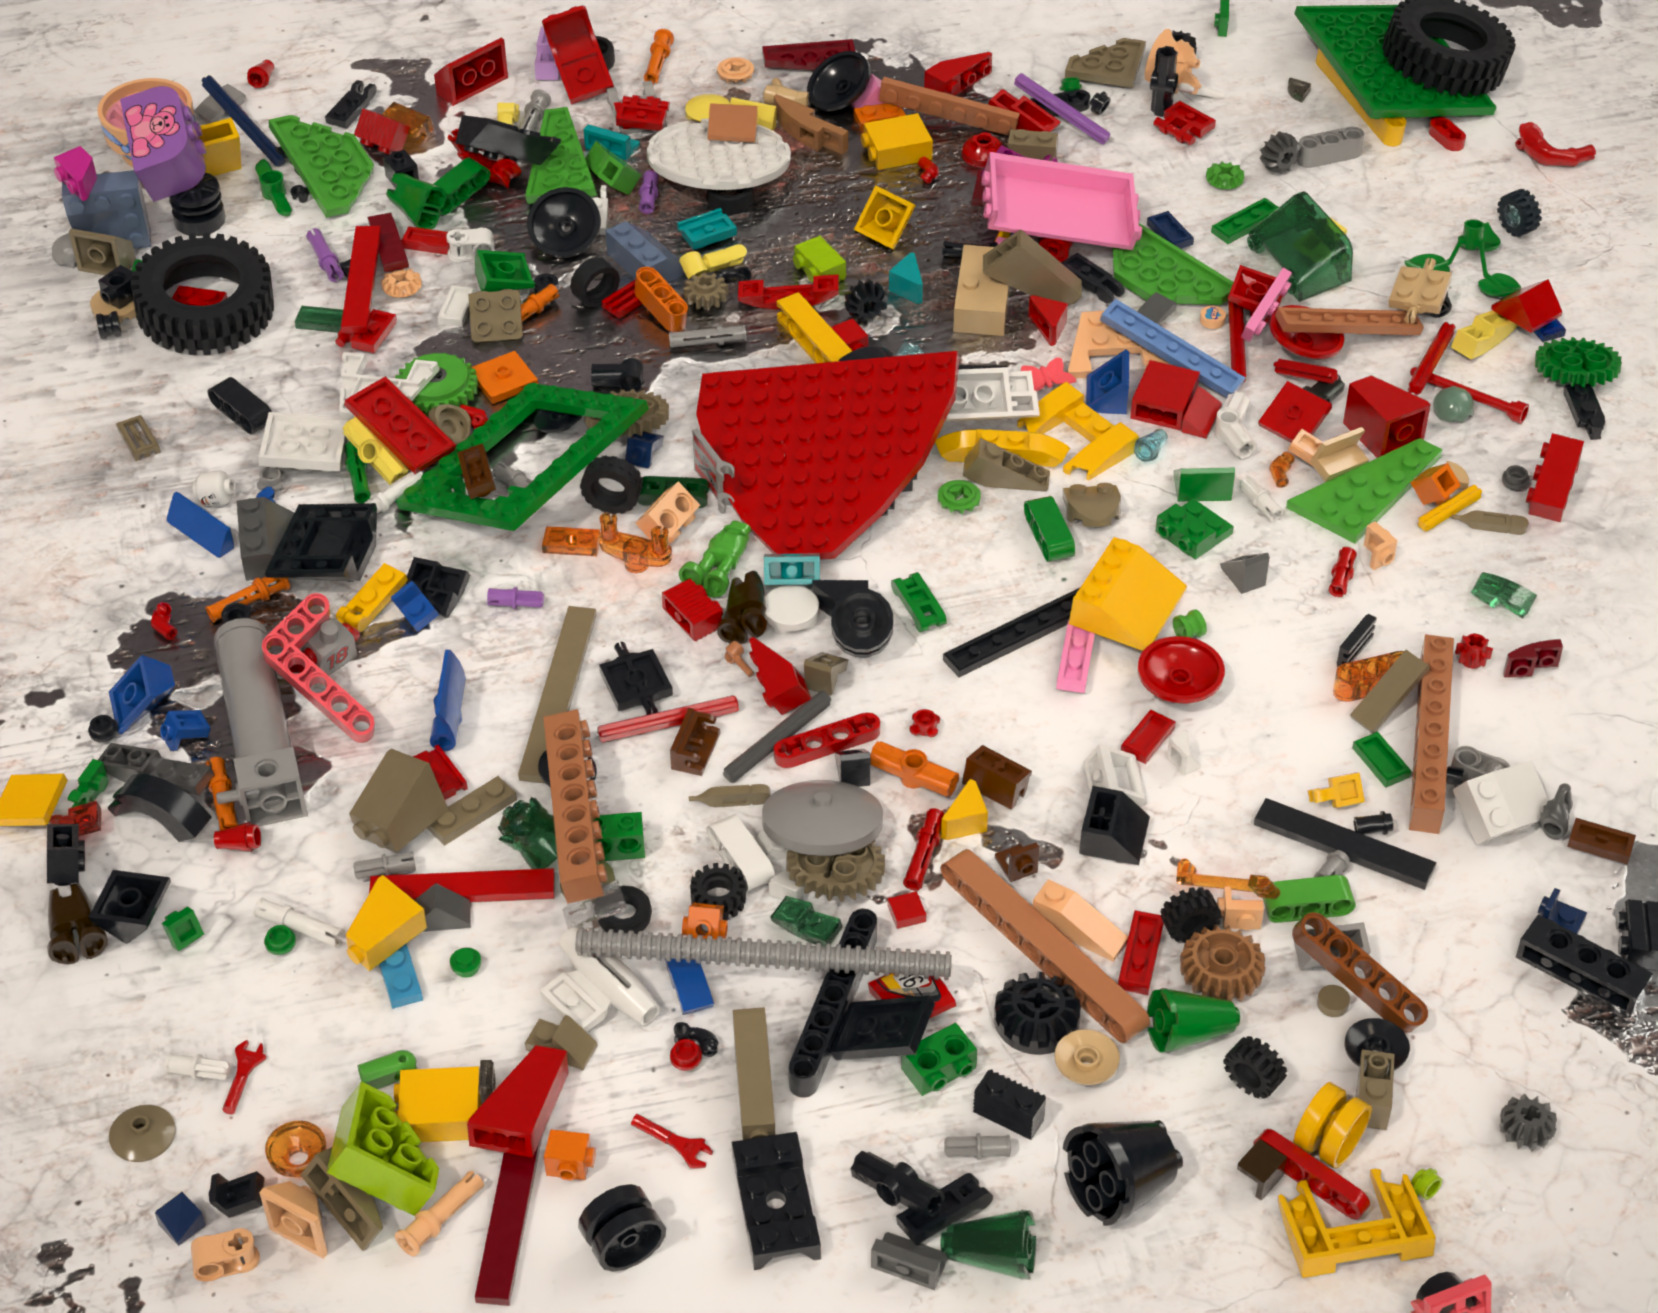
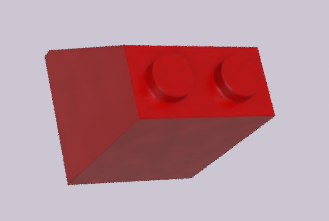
(1386, 414)

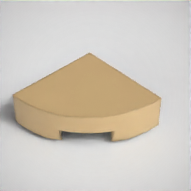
(1460, 474)

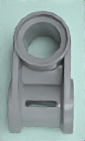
(1476, 762)

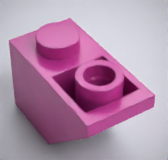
(76, 171)

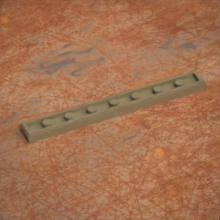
(559, 684)

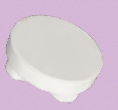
(791, 608)

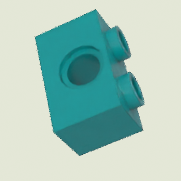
(791, 568)

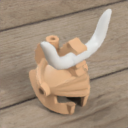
(1185, 62)

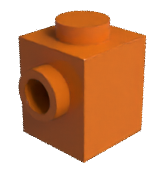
(1435, 484)
(568, 1155)

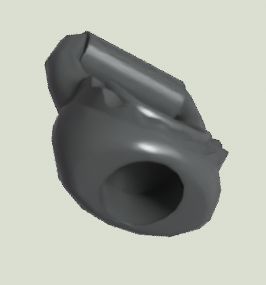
(1556, 813)

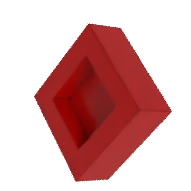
(906, 910)

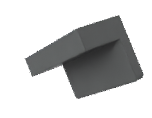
(908, 1261)

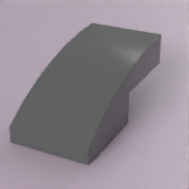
(1157, 308)

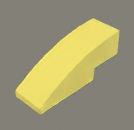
(1483, 334)

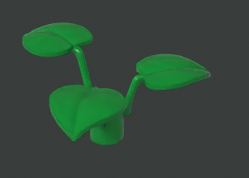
(1480, 237)

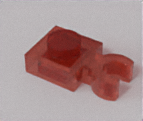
(86, 815)

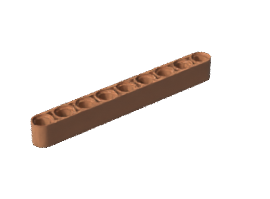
(1045, 945)

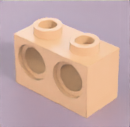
(665, 511)

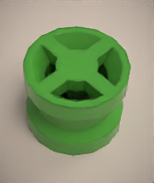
(1190, 625)

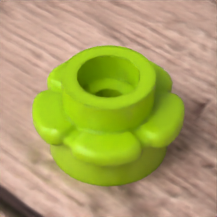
(1426, 1183)

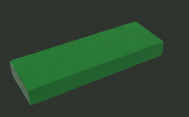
(1243, 221)

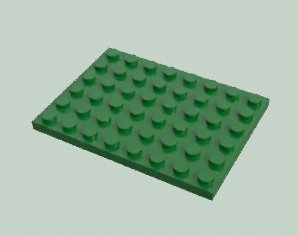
(1353, 43)

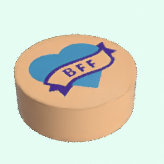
(1212, 317)

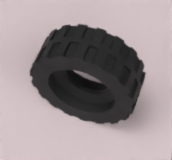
(617, 470)

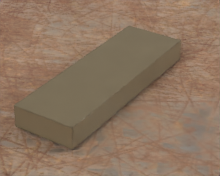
(1390, 691)

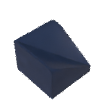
(180, 1218)

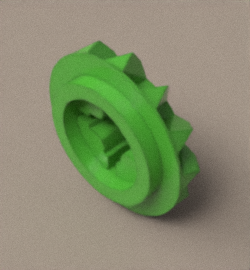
(1218, 175)
(954, 489)

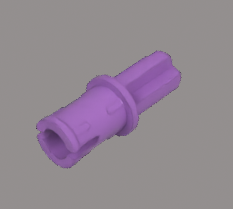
(514, 598)

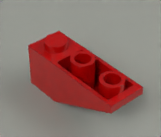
(958, 73)
(782, 682)

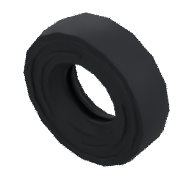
(638, 921)

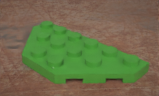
(327, 162)
(1168, 270)

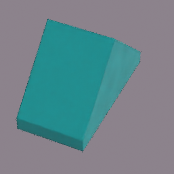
(906, 279)

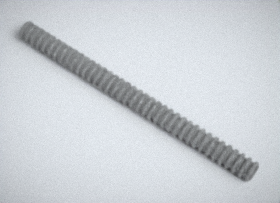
(763, 953)

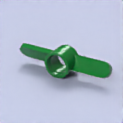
(273, 187)

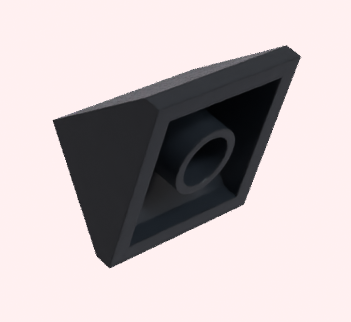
(128, 903)

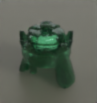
(530, 832)

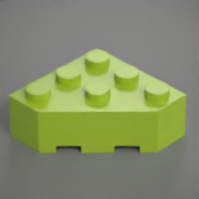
(381, 1152)

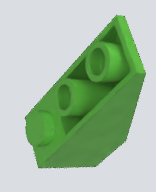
(612, 168)

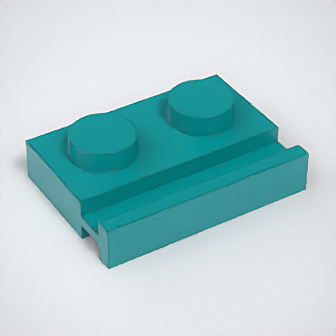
(706, 228)

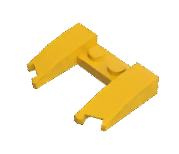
(1108, 442)
(1319, 1248)

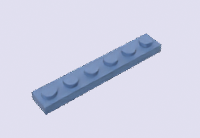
(1171, 348)

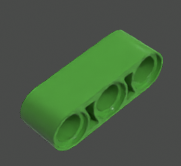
(1298, 897)

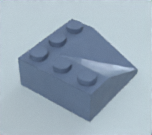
(112, 208)

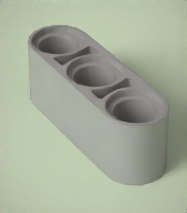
(1330, 147)

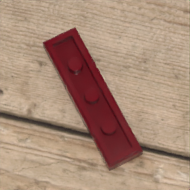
(391, 248)

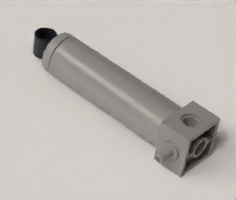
(259, 731)

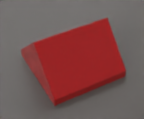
(1530, 306)

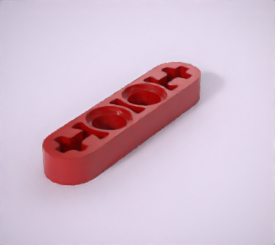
(825, 736)
(1320, 1178)

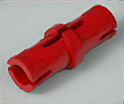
(1342, 572)

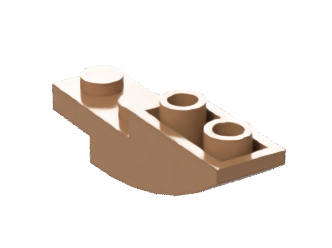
(808, 129)

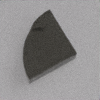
(1298, 89)

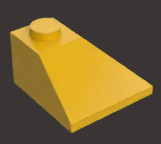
(884, 217)

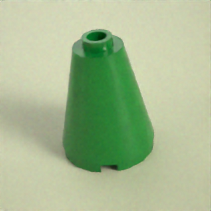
(1188, 1019)

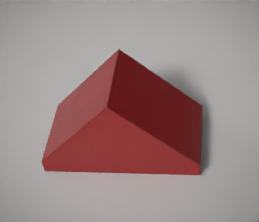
(1048, 317)

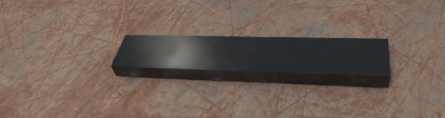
(1010, 636)
(1358, 847)

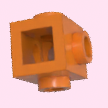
(706, 914)

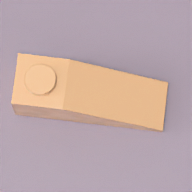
(1079, 920)

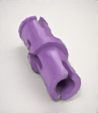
(648, 192)

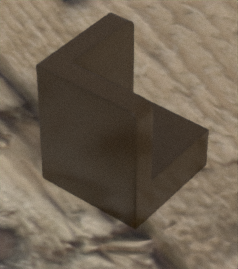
(1263, 1166)

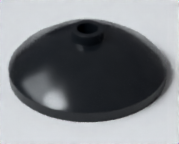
(839, 81)
(558, 210)

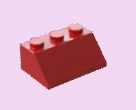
(472, 73)

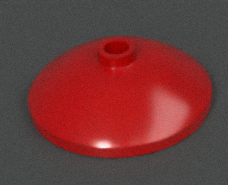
(1307, 344)
(1181, 669)

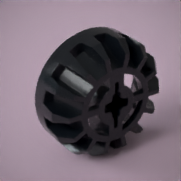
(1036, 1020)

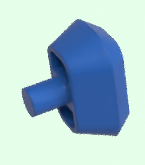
(268, 493)

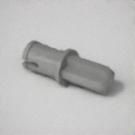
(384, 865)
(977, 1146)

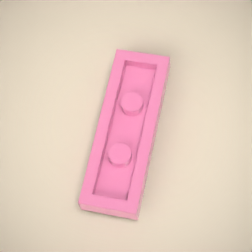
(1268, 305)
(1075, 659)

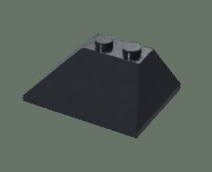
(326, 543)

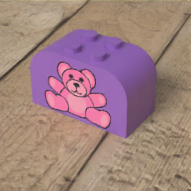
(163, 142)

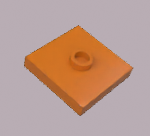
(503, 377)

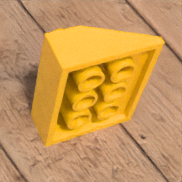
(1126, 596)

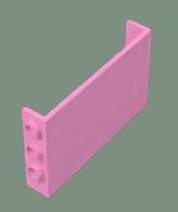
(1061, 201)

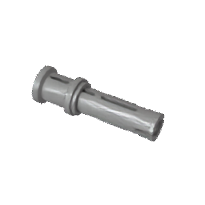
(535, 109)

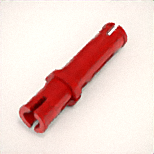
(927, 839)

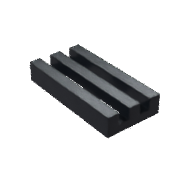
(1357, 640)

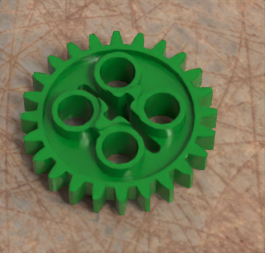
(1578, 362)

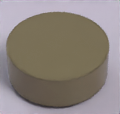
(1333, 1000)

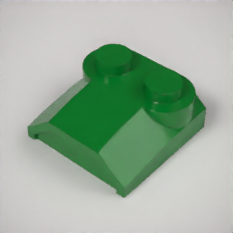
(502, 271)

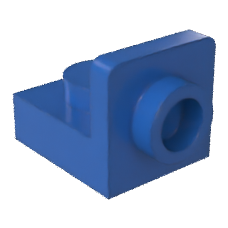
(414, 606)
(183, 725)

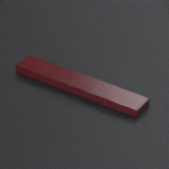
(506, 1229)

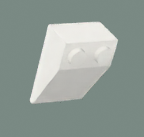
(1501, 801)

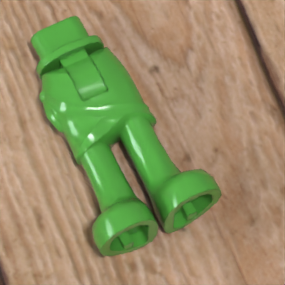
(723, 553)

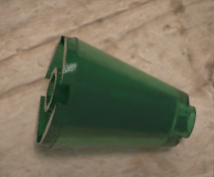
(994, 1243)

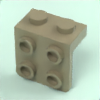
(495, 316)

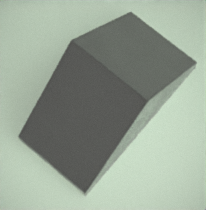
(1247, 571)
(444, 909)

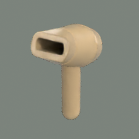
(777, 88)

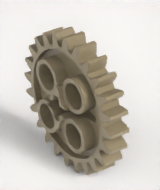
(653, 418)
(850, 873)

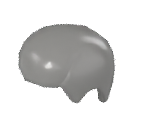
(63, 252)

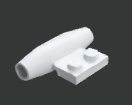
(595, 987)

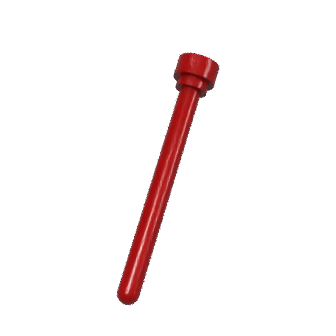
(1515, 410)

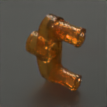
(635, 551)

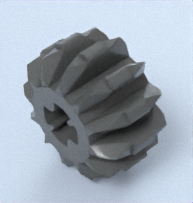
(1280, 152)
(1528, 1122)

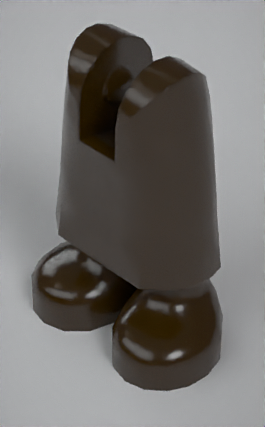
(744, 610)
(67, 915)

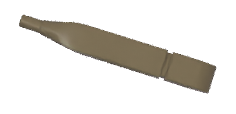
(1494, 522)
(734, 795)

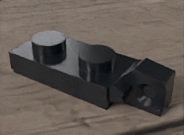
(1585, 409)

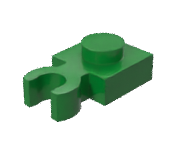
(1222, 18)
(91, 784)

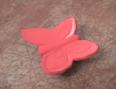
(1052, 373)

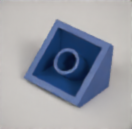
(1109, 386)

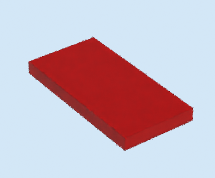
(400, 425)

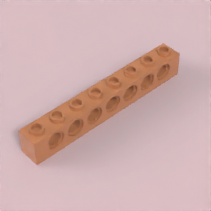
(1431, 736)
(574, 806)

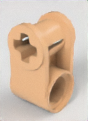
(220, 1254)

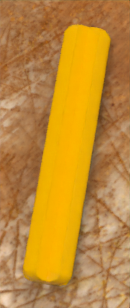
(1449, 507)

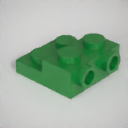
(1192, 528)

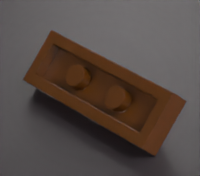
(476, 471)

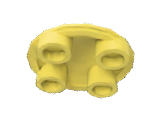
(699, 106)

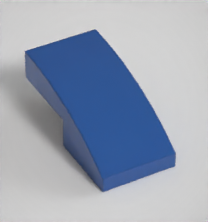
(690, 985)

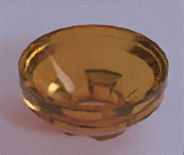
(291, 1139)

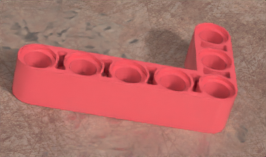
(312, 673)

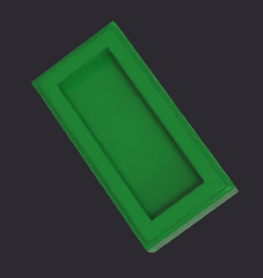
(1381, 759)

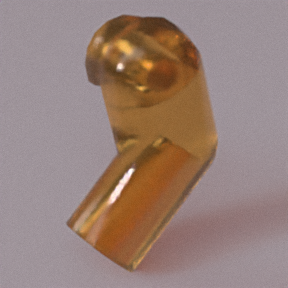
(1280, 467)

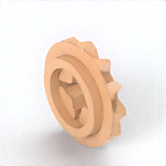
(735, 69)
(408, 287)

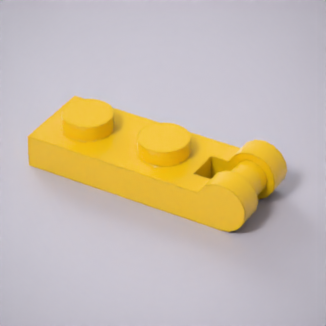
(372, 597)

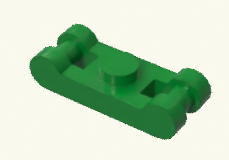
(919, 600)

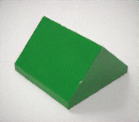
(1204, 484)

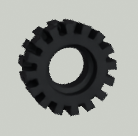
(719, 878)
(1190, 913)
(1255, 1067)

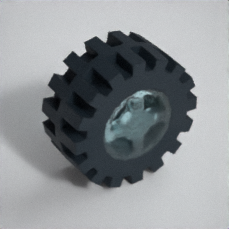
(1519, 212)

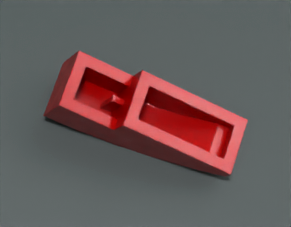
(1031, 115)

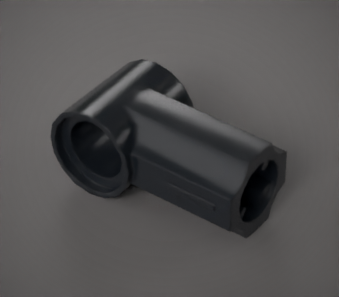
(625, 375)

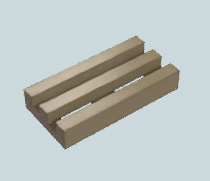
(144, 449)

